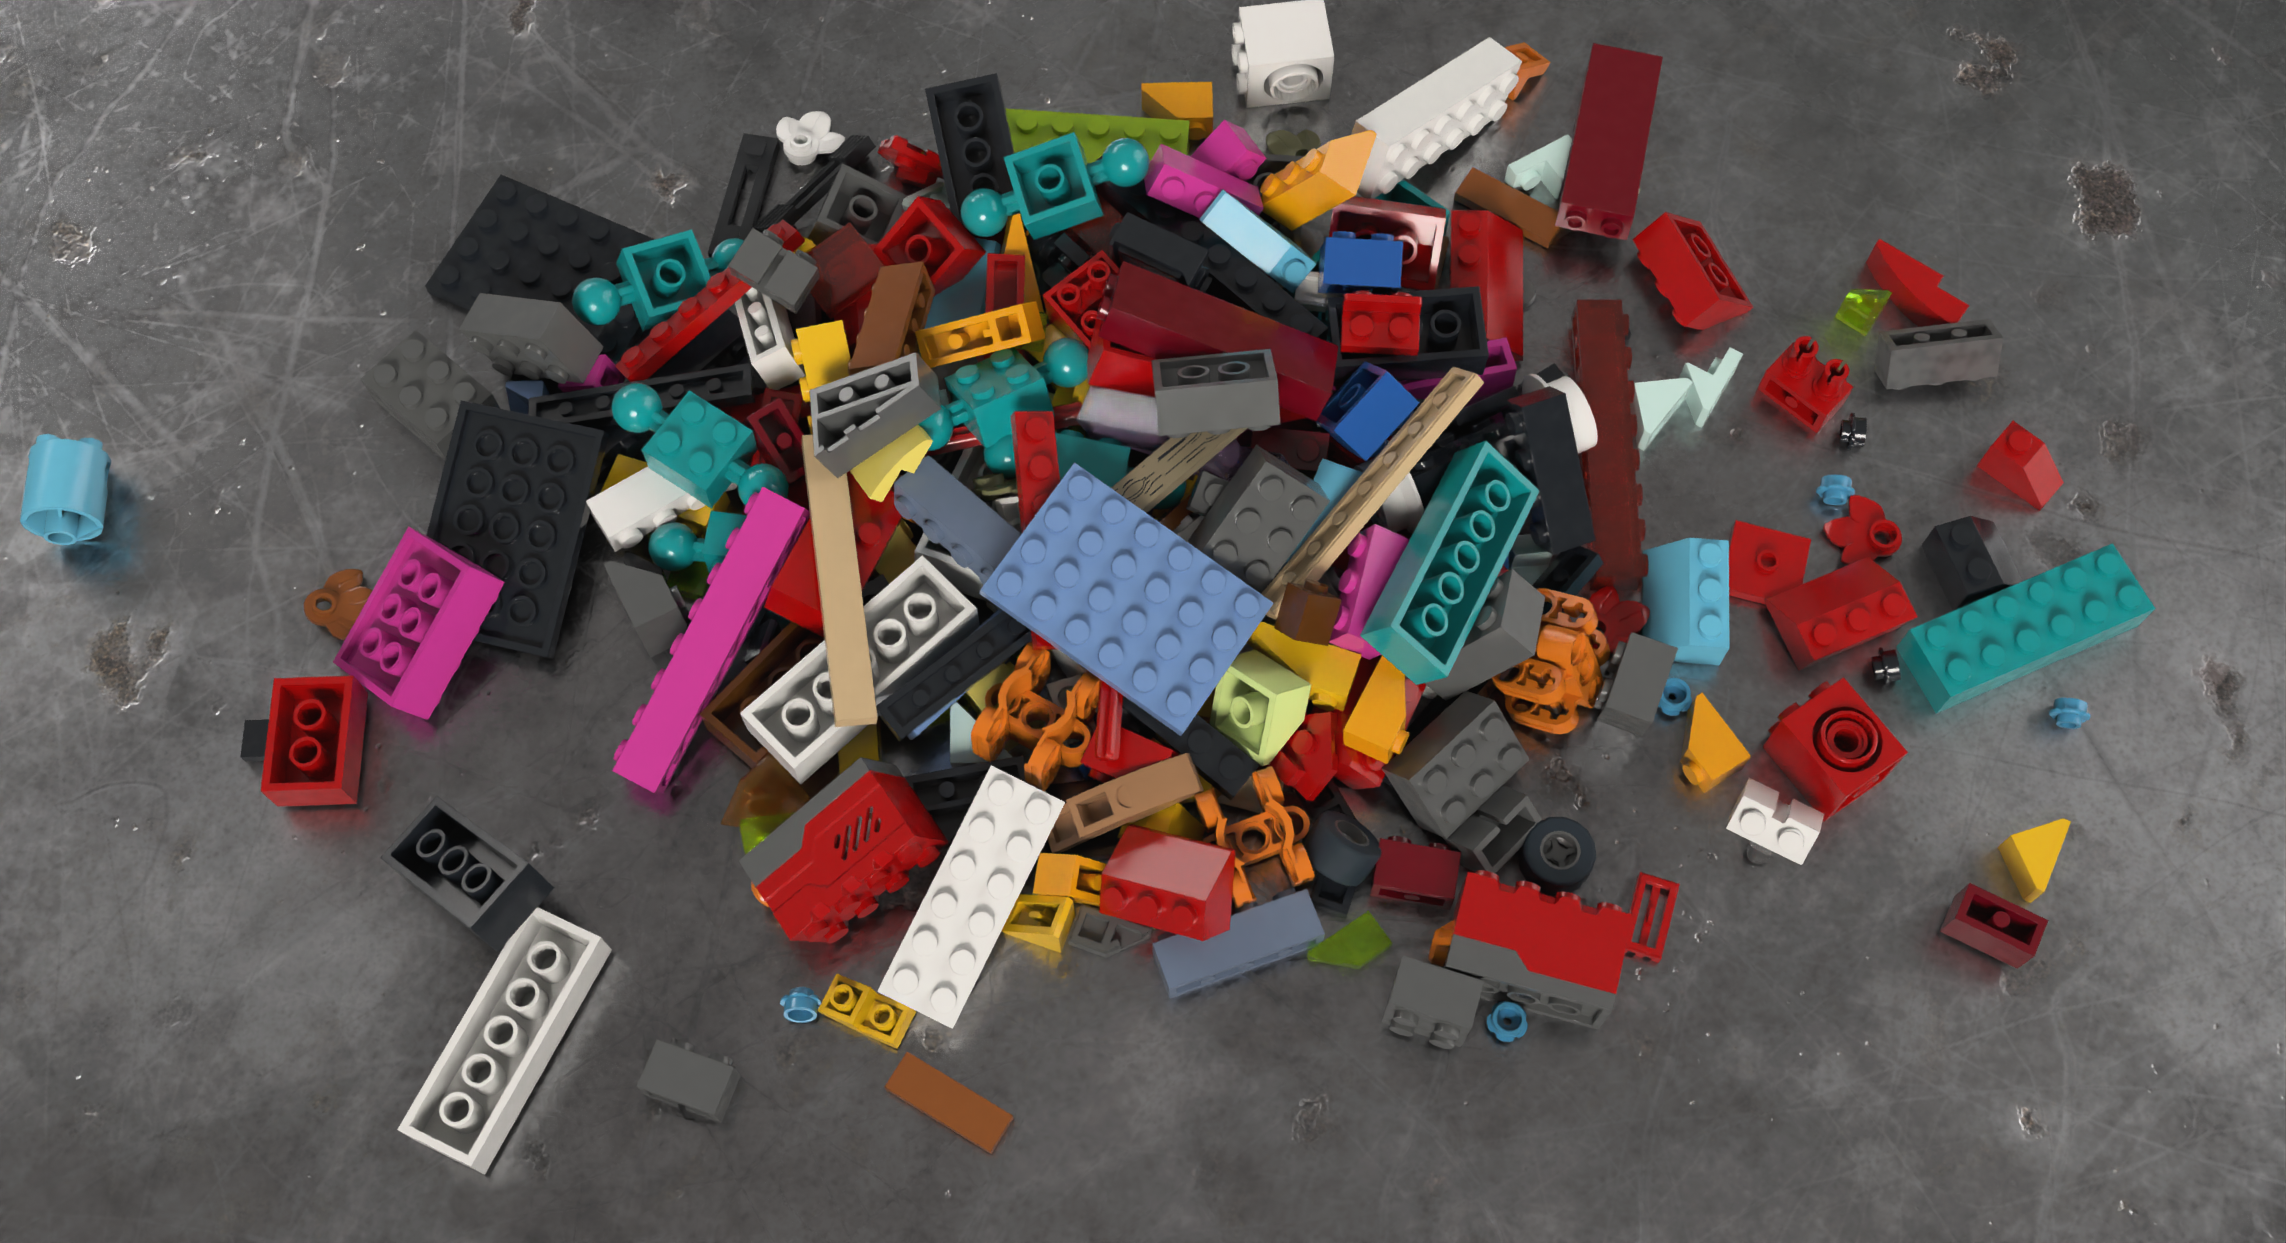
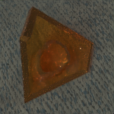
(765, 792)

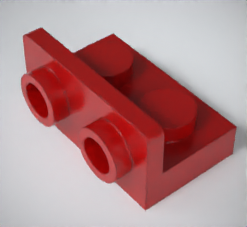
(1380, 323)

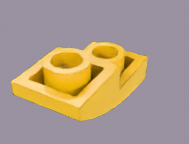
(866, 1011)

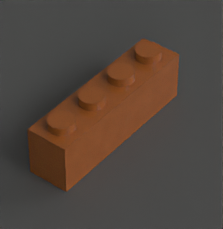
(895, 312)

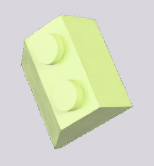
(1259, 705)

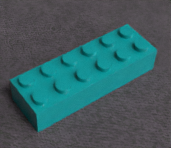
(1450, 564)
(2024, 628)

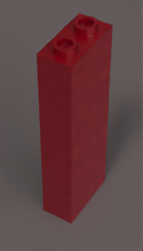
(1609, 142)
(1179, 321)

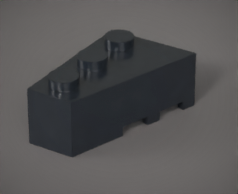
(951, 791)

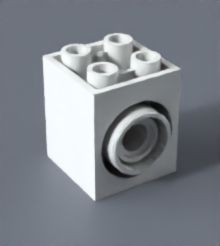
(1283, 53)

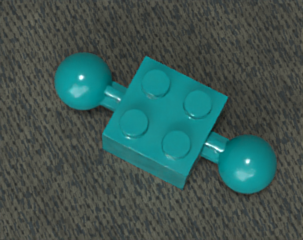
(1054, 186)
(654, 278)
(1006, 382)
(696, 445)
(1101, 458)
(677, 547)

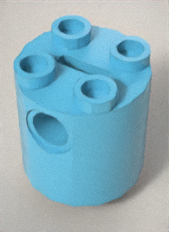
(65, 489)

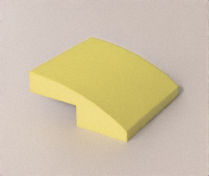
(882, 468)

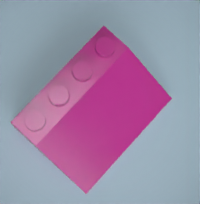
(418, 624)

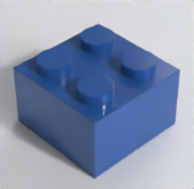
(1360, 264)
(1367, 411)

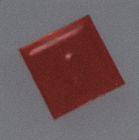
(845, 270)

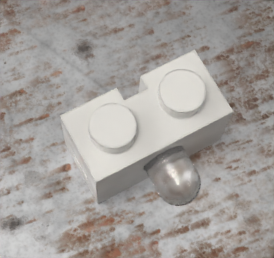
(1773, 824)

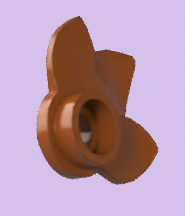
(347, 600)

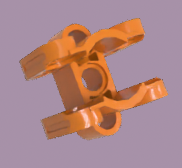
(1562, 670)
(1022, 690)
(1276, 842)

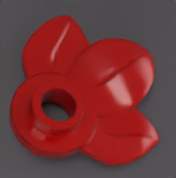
(1859, 529)
(1616, 617)

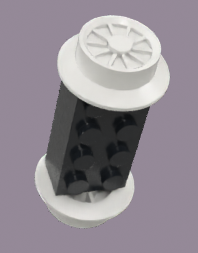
(1411, 497)

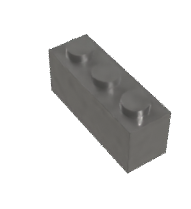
(1938, 354)

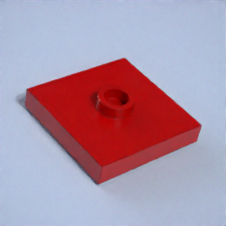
(1764, 561)

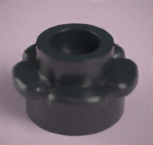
(1853, 431)
(1886, 666)

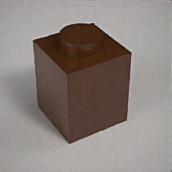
(1308, 612)

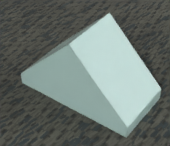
(1655, 405)
(960, 739)

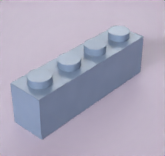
(954, 518)
(1254, 939)

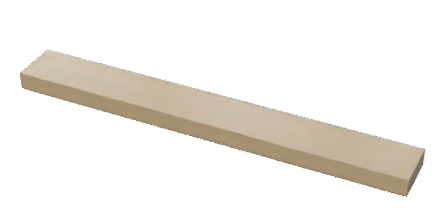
(1375, 483)
(839, 593)

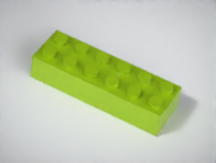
(1096, 131)

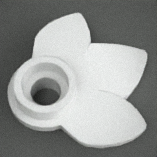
(807, 137)

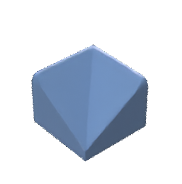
(520, 392)

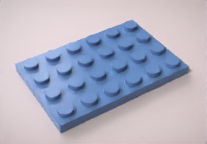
(1126, 598)

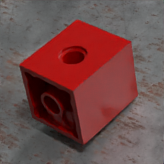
(1076, 299)
(1833, 747)

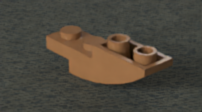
(1124, 801)

